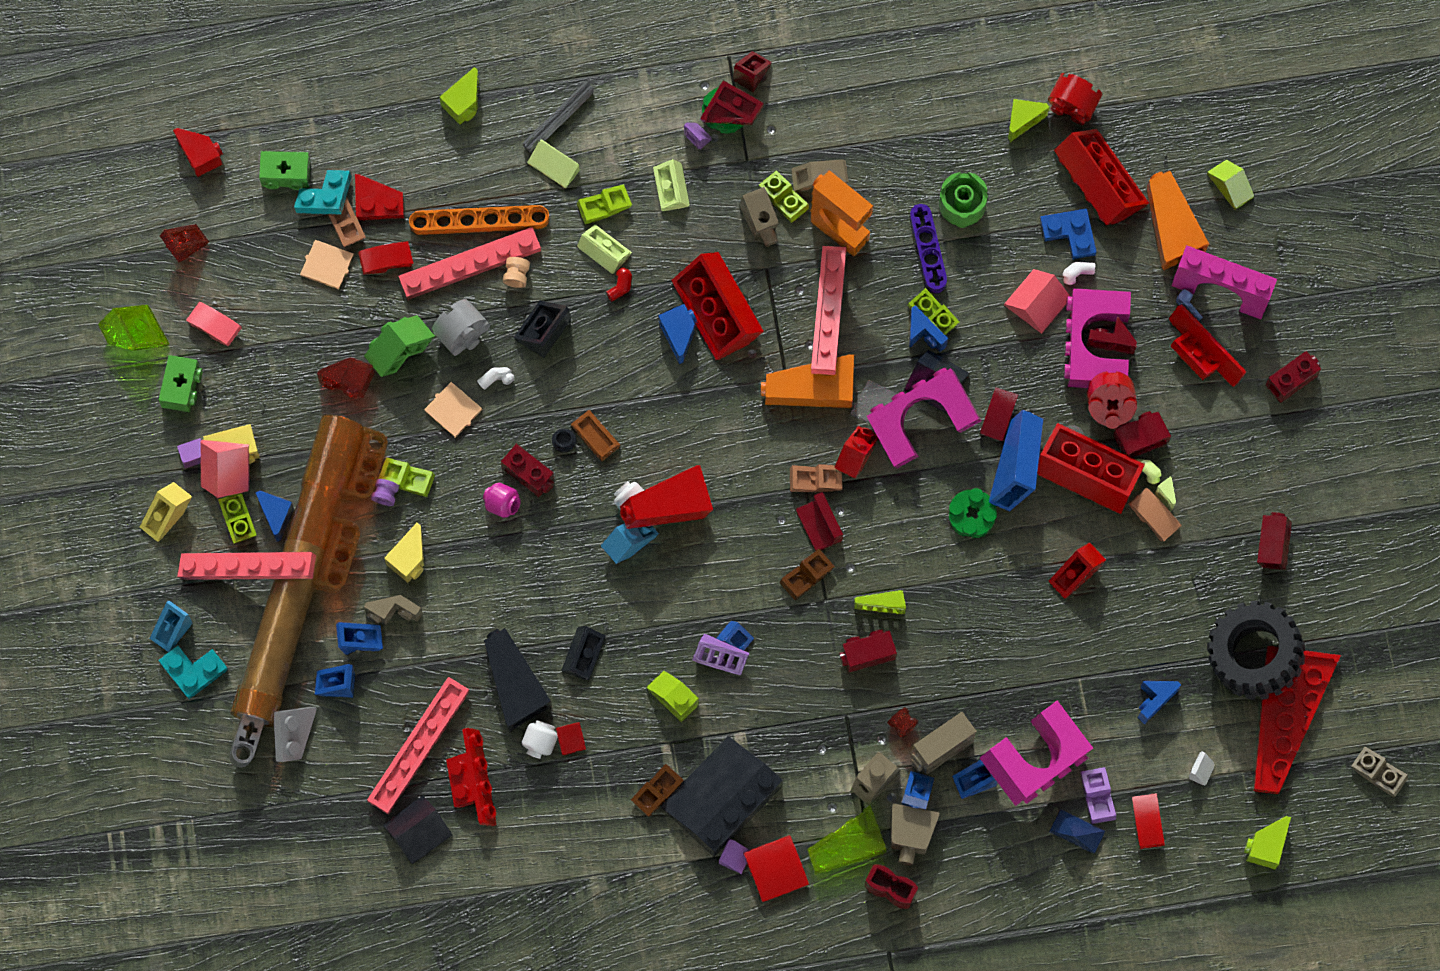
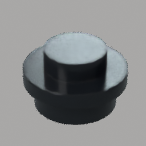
(563, 440)

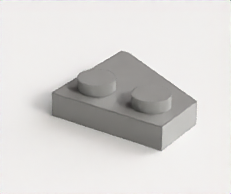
(292, 732)

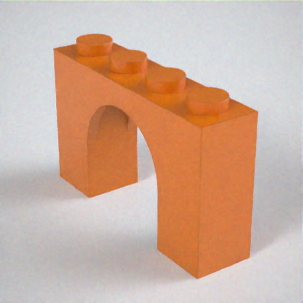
(840, 212)

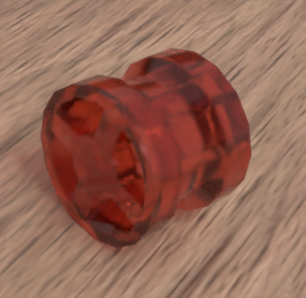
(902, 722)

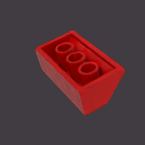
(1100, 176)
(717, 304)
(1089, 468)

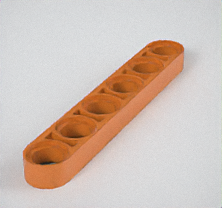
(479, 215)

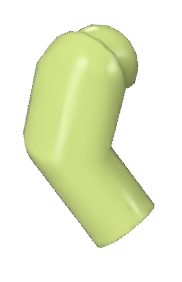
(1151, 470)

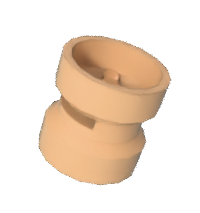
(516, 272)

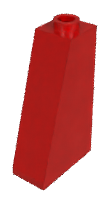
(670, 501)

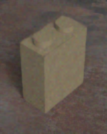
(942, 744)

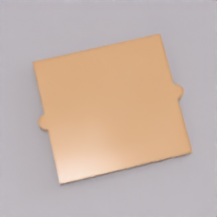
(327, 264)
(453, 409)

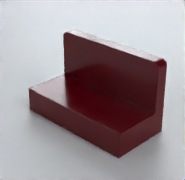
(820, 523)

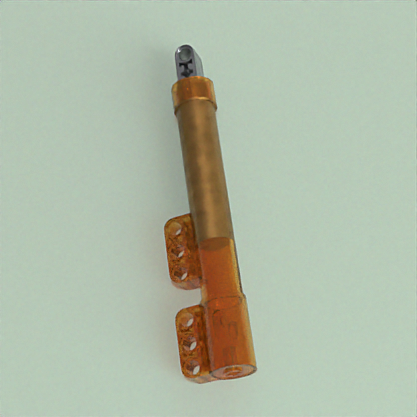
(329, 477)

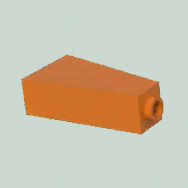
(1172, 220)
(801, 388)

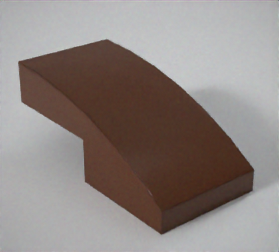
(807, 574)
(657, 790)

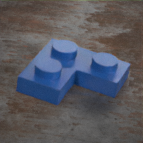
(1070, 225)

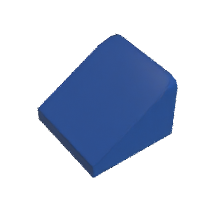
(735, 635)

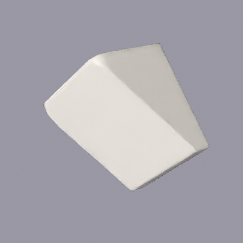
(1202, 769)

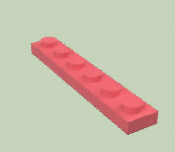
(469, 263)
(828, 310)
(247, 565)
(418, 745)

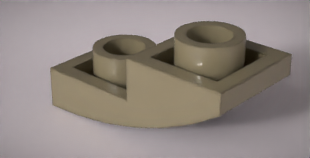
(1379, 772)

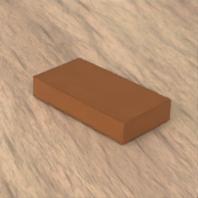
(595, 435)

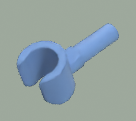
(1184, 298)

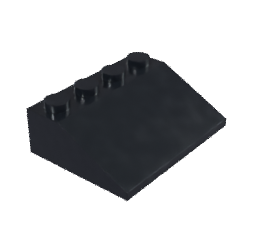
(722, 795)

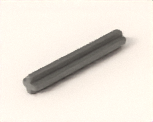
(558, 116)

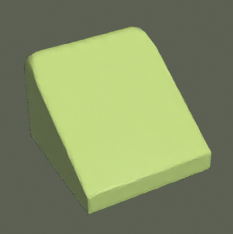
(1166, 494)

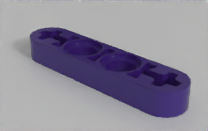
(928, 248)

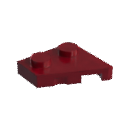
(732, 107)

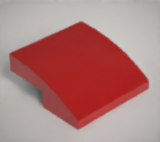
(776, 868)

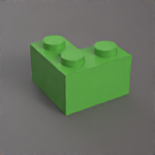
(397, 343)

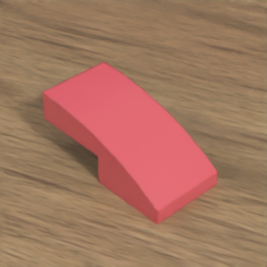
(214, 324)

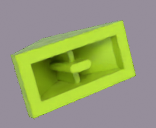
(1024, 116)
(1232, 183)

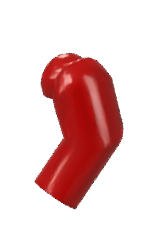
(623, 284)

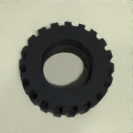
(1246, 621)

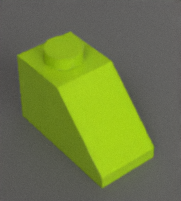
(462, 97)
(674, 695)
(1267, 844)

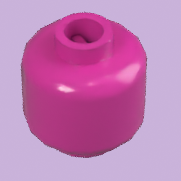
(501, 500)

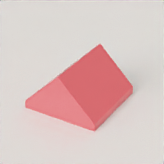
(1038, 299)
(224, 467)

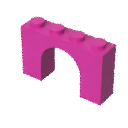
(1249, 285)
(1086, 308)
(889, 419)
(1021, 779)

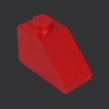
(199, 151)
(1077, 570)

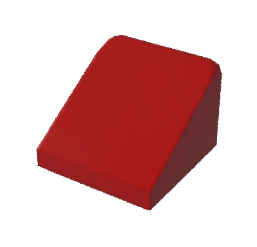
(570, 738)

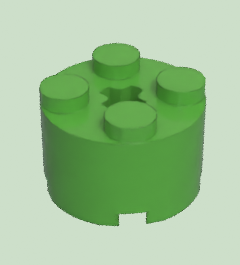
(961, 211)

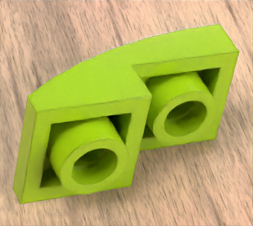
(784, 197)
(937, 314)
(237, 517)

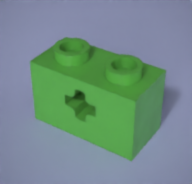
(274, 163)
(176, 371)

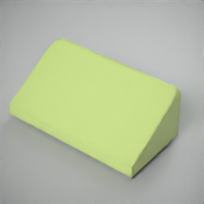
(553, 164)
(671, 185)
(603, 249)

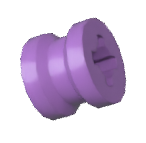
(385, 492)

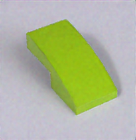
(605, 204)
(407, 477)

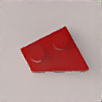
(377, 200)

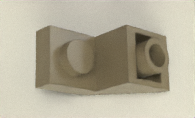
(805, 174)
(384, 609)

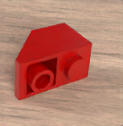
(856, 451)

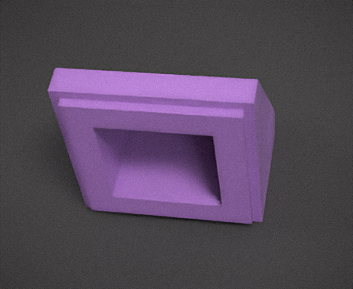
(696, 135)
(190, 453)
(733, 856)

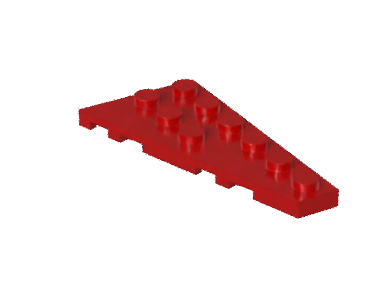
(1288, 717)

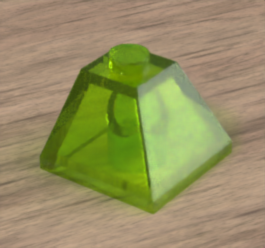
(133, 328)

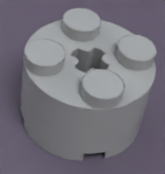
(460, 327)

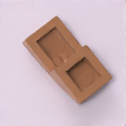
(347, 225)
(815, 479)
(1155, 514)

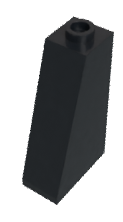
(515, 682)

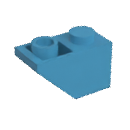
(626, 542)

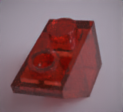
(347, 375)

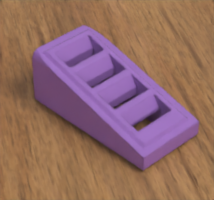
(716, 645)

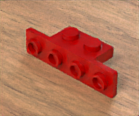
(1202, 350)
(470, 778)

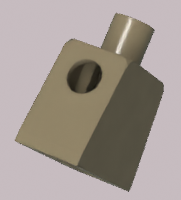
(758, 206)
(875, 778)
(911, 831)

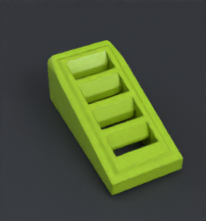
(883, 602)

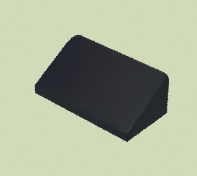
(583, 652)

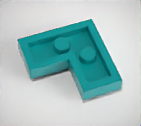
(329, 198)
(192, 677)

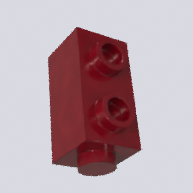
(1293, 376)
(528, 471)
(1274, 541)
(867, 651)

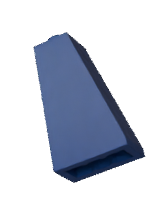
(1018, 461)

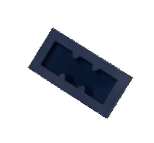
(1077, 831)

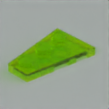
(849, 844)

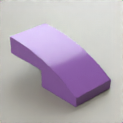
(1098, 795)

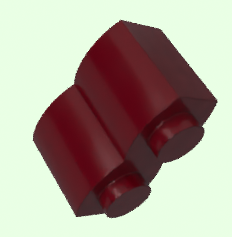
(1142, 435)
(885, 883)

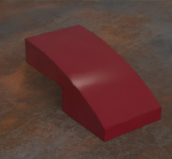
(999, 414)

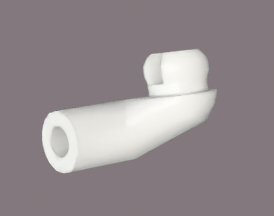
(1076, 269)
(496, 374)

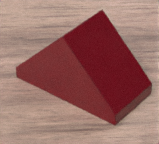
(751, 70)

